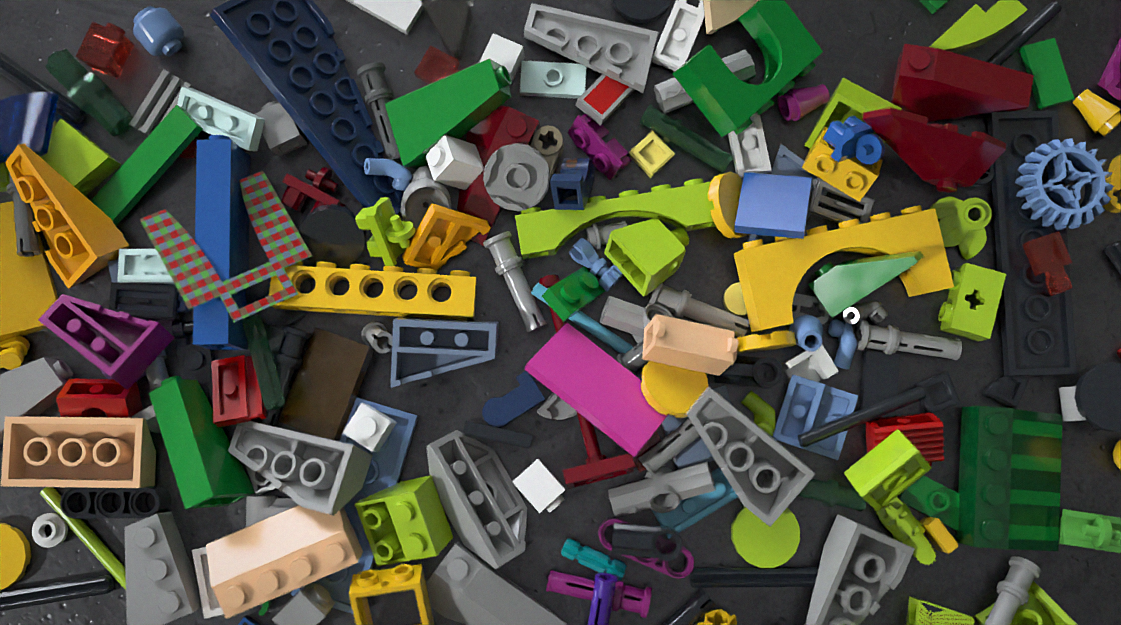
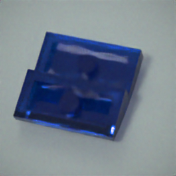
(27, 120)

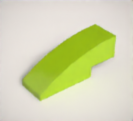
(980, 27)

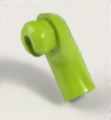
(763, 412)

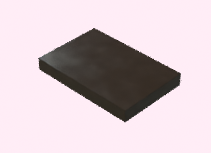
(326, 385)

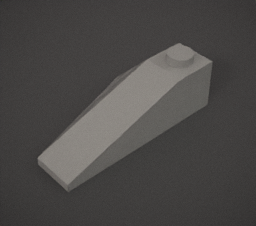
(753, 461)
(305, 467)
(855, 573)
(478, 594)

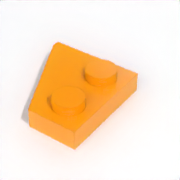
(441, 237)

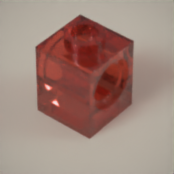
(105, 49)

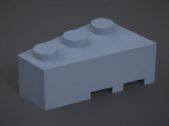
(439, 345)

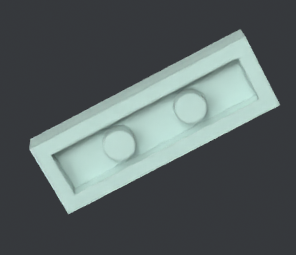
(222, 118)

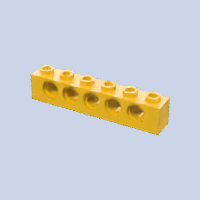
(326, 274)

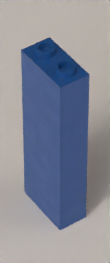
(222, 237)

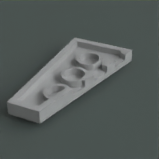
(597, 43)

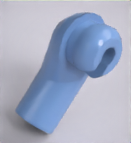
(389, 168)
(847, 342)

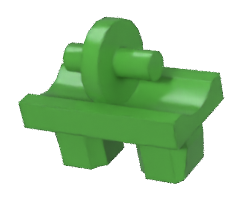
(1090, 531)

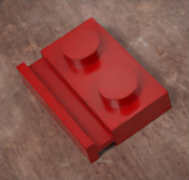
(235, 391)

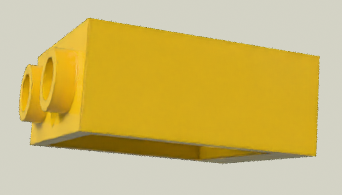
(385, 581)

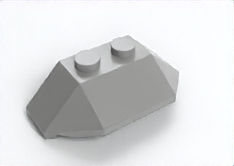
(478, 497)

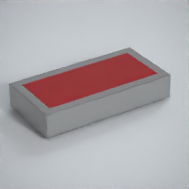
(603, 98)

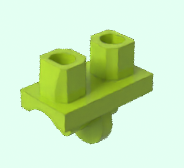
(389, 233)

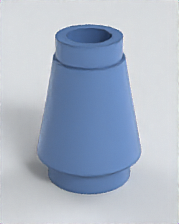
(805, 326)

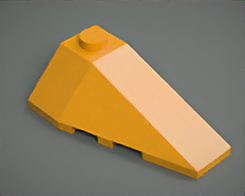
(76, 230)

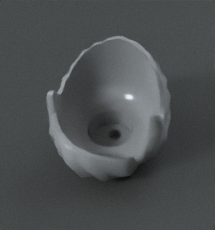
(421, 190)

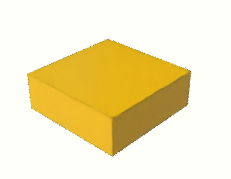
(938, 535)

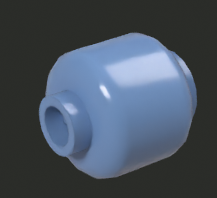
(158, 31)

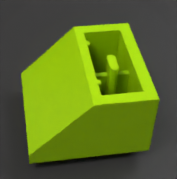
(405, 522)

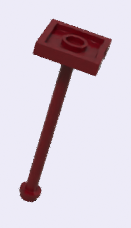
(597, 466)

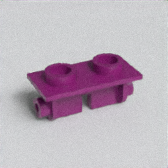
(589, 137)

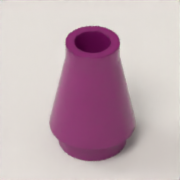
(801, 101)

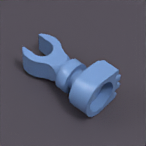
(586, 255)

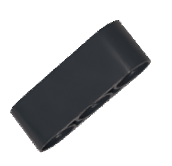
(100, 502)

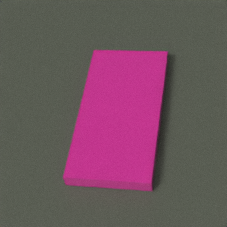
(596, 388)

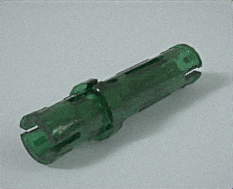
(674, 131)

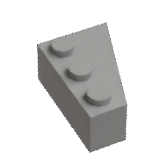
(158, 573)

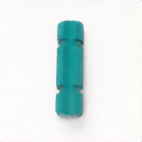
(593, 559)

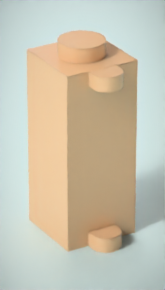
(689, 345)

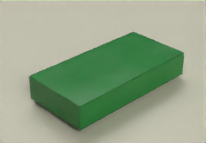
(1050, 78)

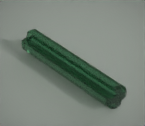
(263, 362)

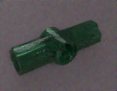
(89, 92)

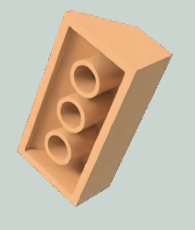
(77, 452)
(279, 556)

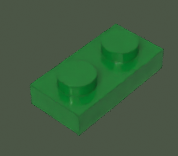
(573, 293)

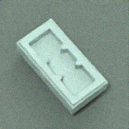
(552, 79)
(142, 267)

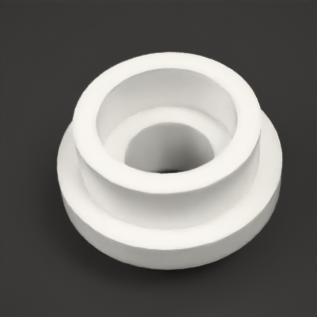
(59, 530)

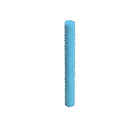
(590, 325)

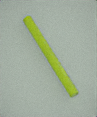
(88, 537)

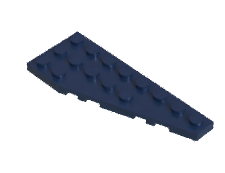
(305, 71)

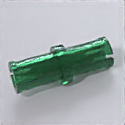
(833, 494)

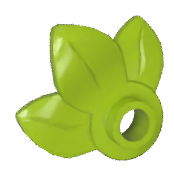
(959, 228)

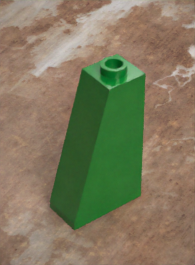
(446, 108)
(197, 447)

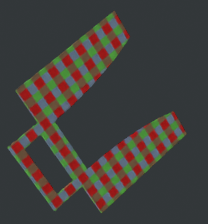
(195, 274)

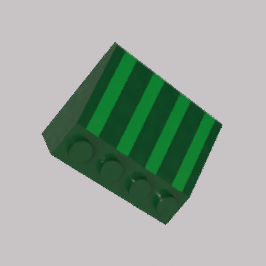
(1009, 479)

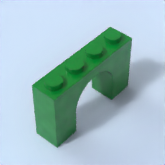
(730, 101)

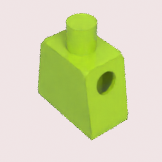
(78, 158)
(647, 253)

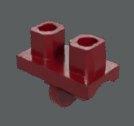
(298, 191)

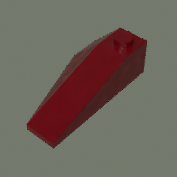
(956, 86)
(496, 130)
(936, 150)

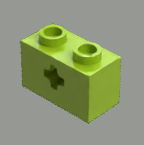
(984, 291)

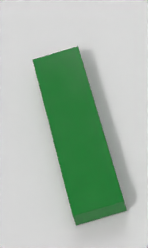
(147, 164)

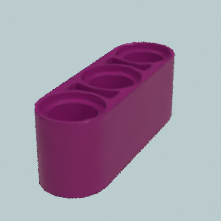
(662, 544)

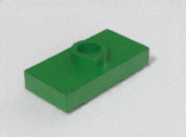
(933, 501)

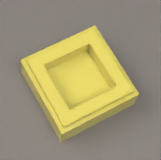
(651, 154)

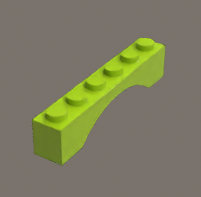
(548, 230)

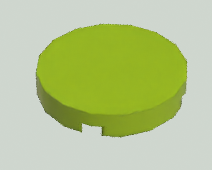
(764, 544)

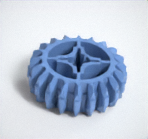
(1063, 162)

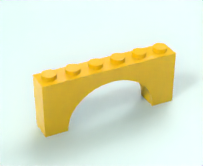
(773, 270)

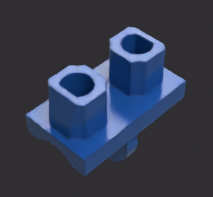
(854, 139)

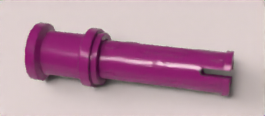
(557, 583)

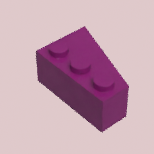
(109, 339)

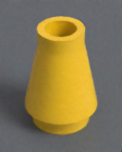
(1098, 112)

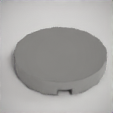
(516, 176)

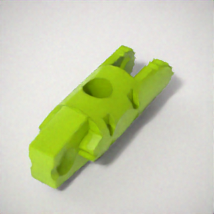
(907, 529)

